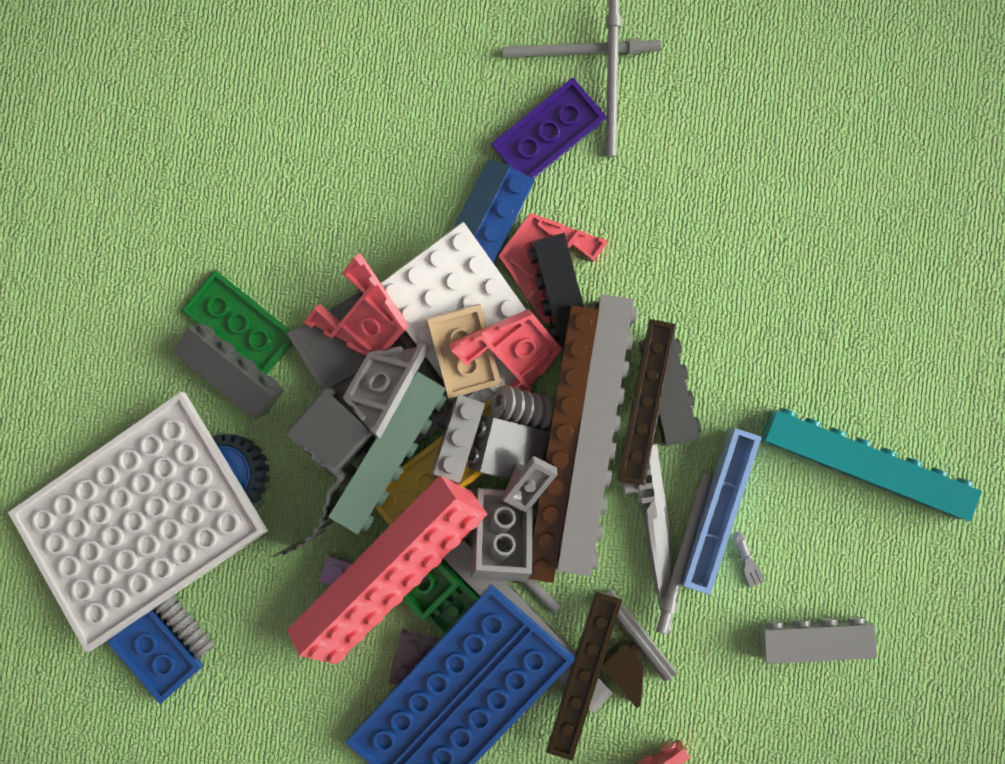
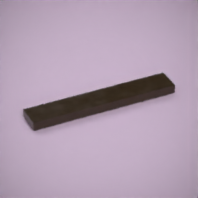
(646, 402)
(583, 675)

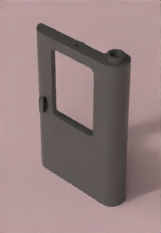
(336, 364)

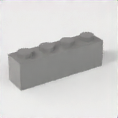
(817, 640)

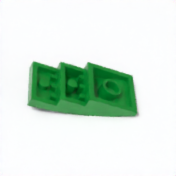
(441, 597)

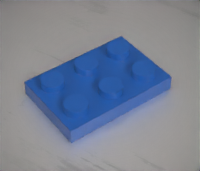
(155, 655)

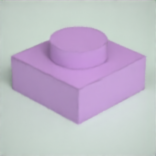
(333, 569)

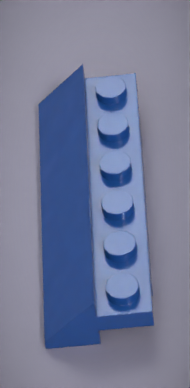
(495, 205)

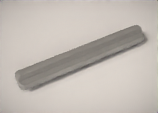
(644, 642)

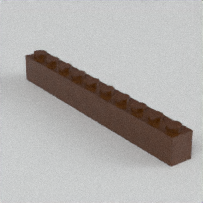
(563, 440)

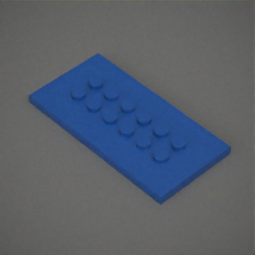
(464, 688)

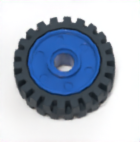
(246, 463)

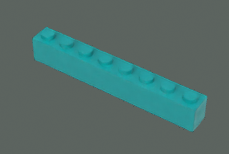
(870, 465)

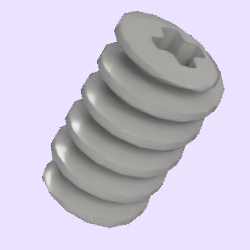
(522, 407)

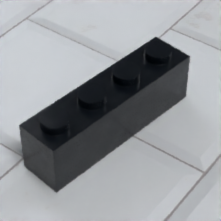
(556, 281)

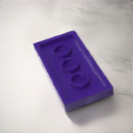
(549, 130)

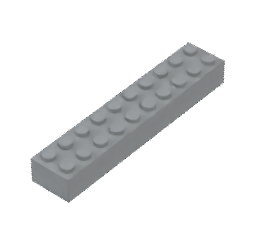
(595, 436)

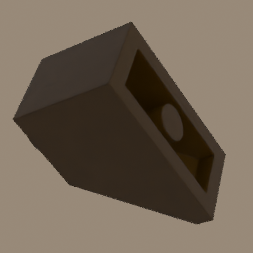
(626, 670)

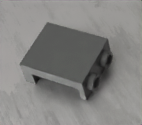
(503, 445)

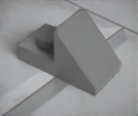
(529, 483)

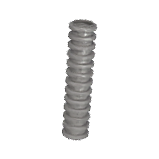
(185, 626)

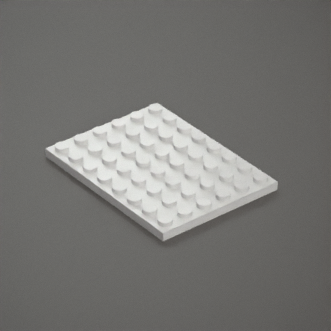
(137, 521)

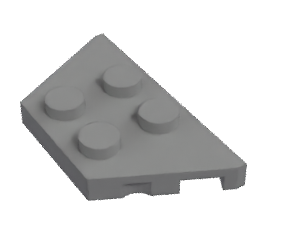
(382, 384)

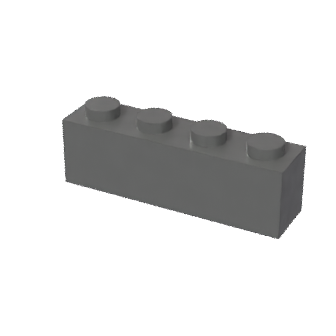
(228, 370)
(676, 414)

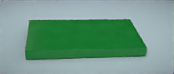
(239, 321)

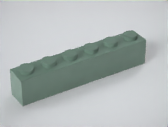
(387, 454)

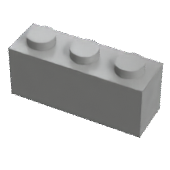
(457, 439)

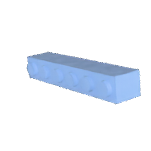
(720, 509)

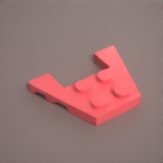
(516, 260)
(374, 319)
(518, 342)

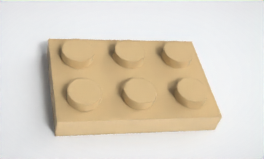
(456, 376)

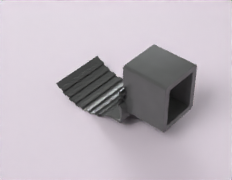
(334, 440)

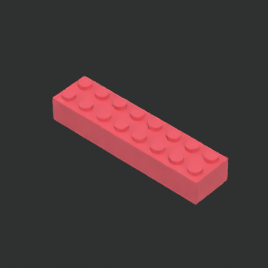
(386, 571)

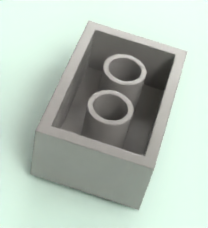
(502, 540)

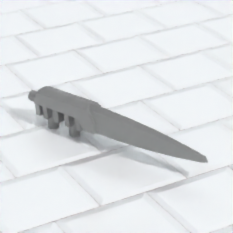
(655, 524)

